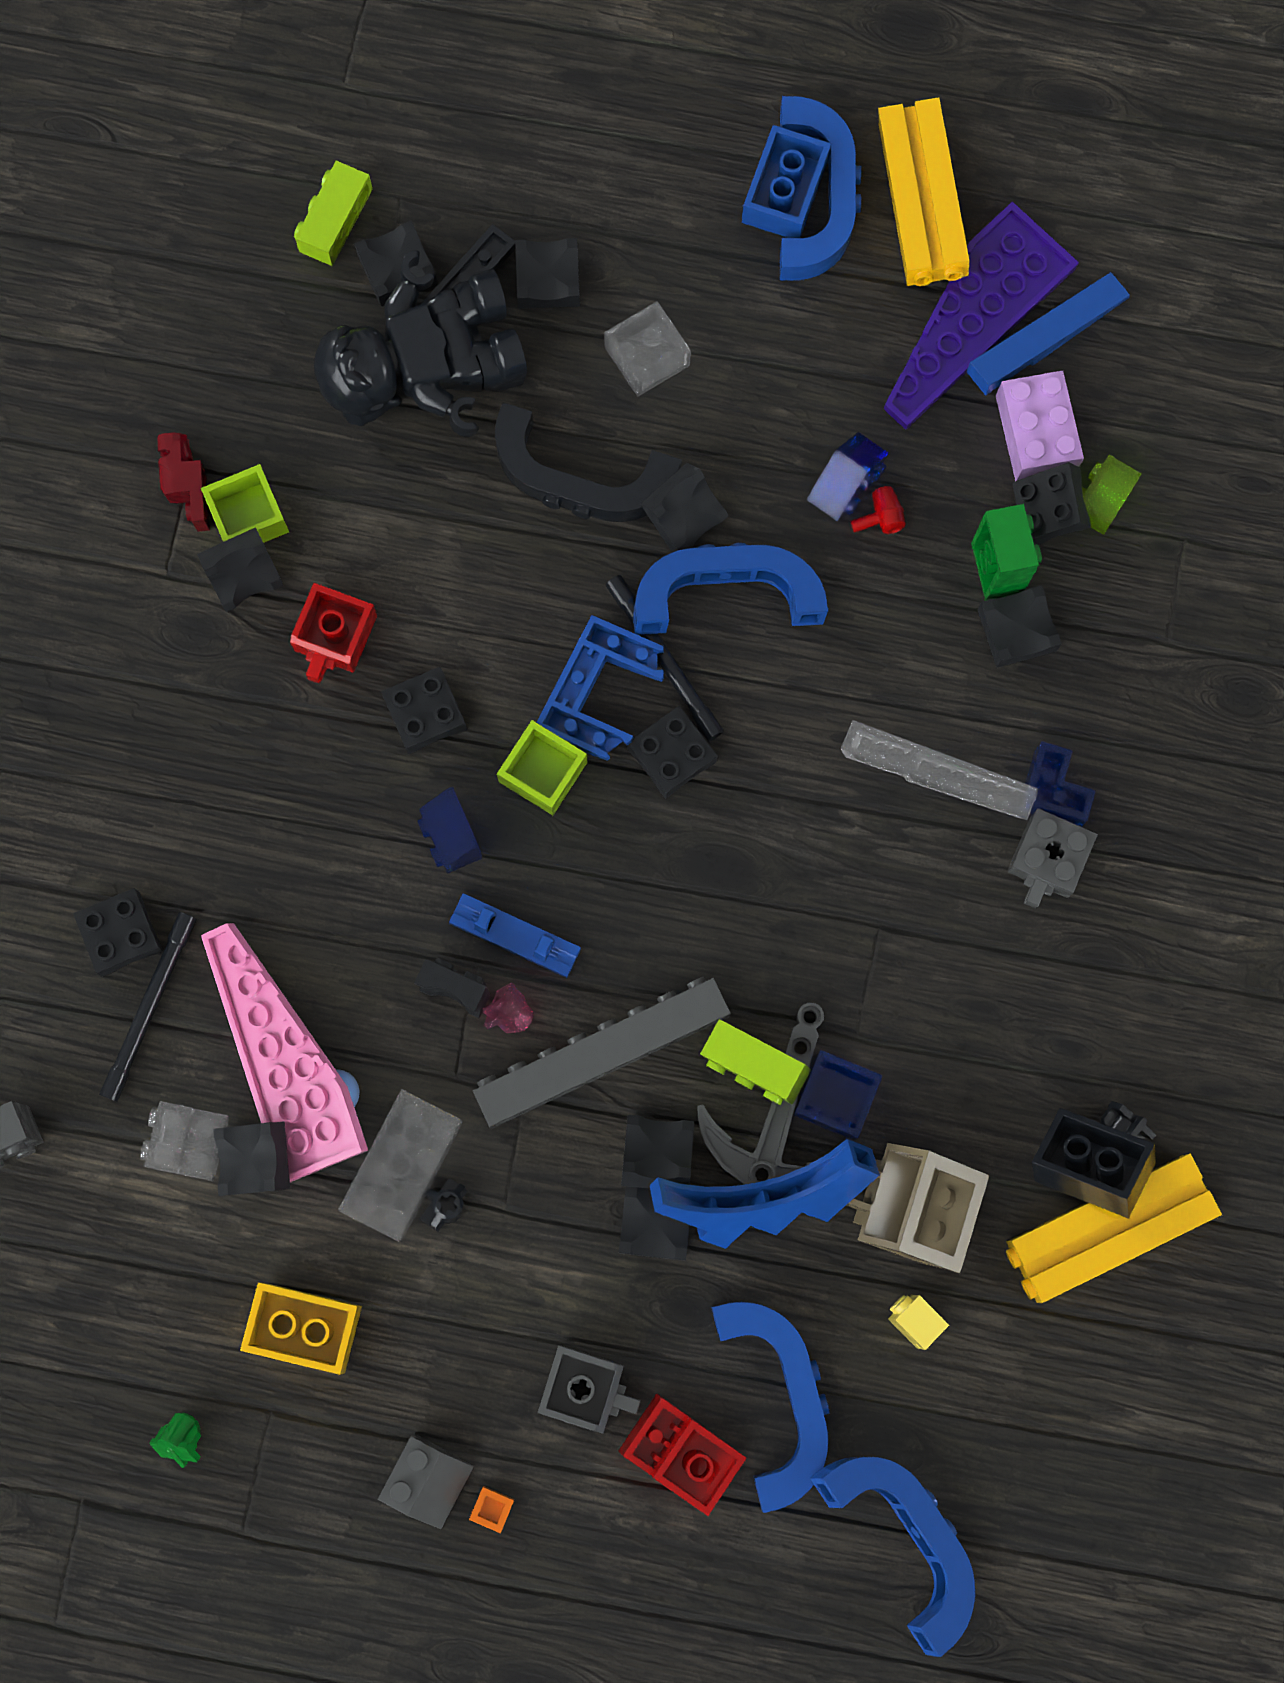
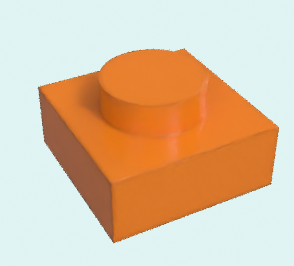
(491, 1509)

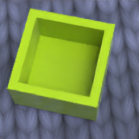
(243, 504)
(542, 767)

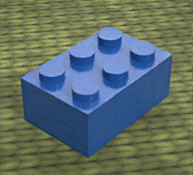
(786, 182)

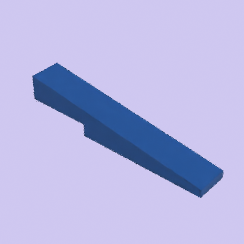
(1046, 333)

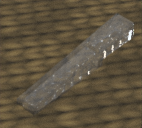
(938, 770)

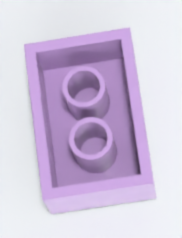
(1038, 423)

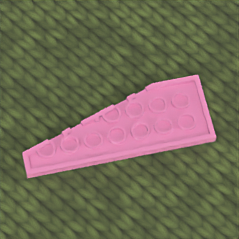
(282, 1060)

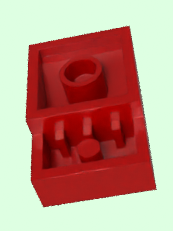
(682, 1454)

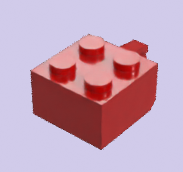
(332, 631)

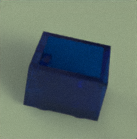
(837, 1095)

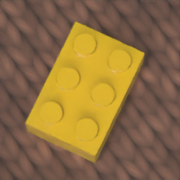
(301, 1328)

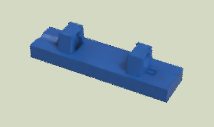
(515, 935)

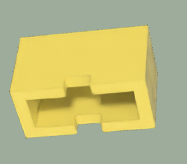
(917, 1320)

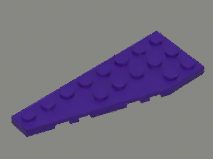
(1009, 275)

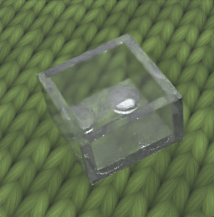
(647, 348)

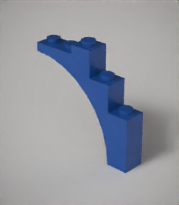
(771, 1204)

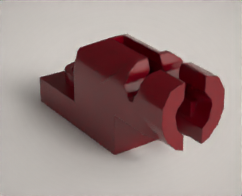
(183, 478)

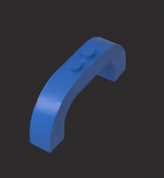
(816, 254)
(729, 565)
(791, 1481)
(954, 1584)

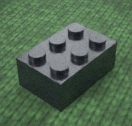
(1094, 1162)

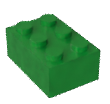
(1005, 551)

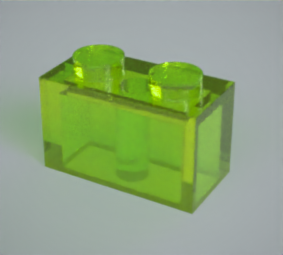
(1108, 491)

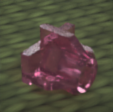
(508, 1010)

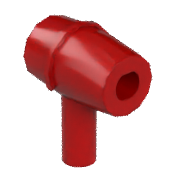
(887, 513)

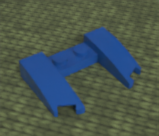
(597, 645)

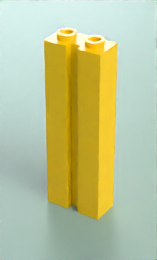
(923, 192)
(1097, 1240)

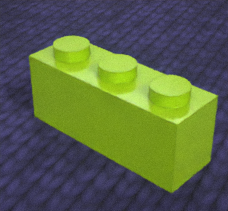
(333, 213)
(755, 1063)

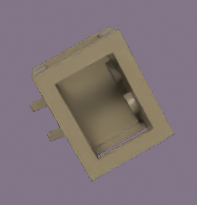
(921, 1207)

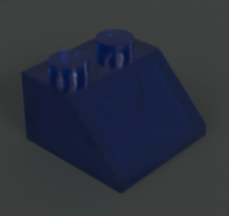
(450, 832)

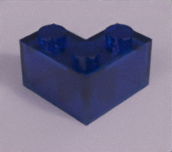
(847, 473)
(1056, 795)

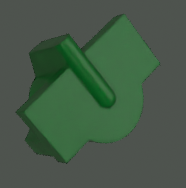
(178, 1439)

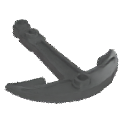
(771, 1144)

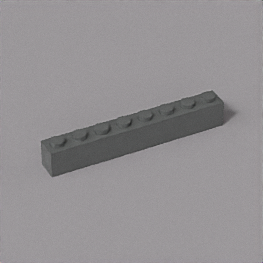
(601, 1052)

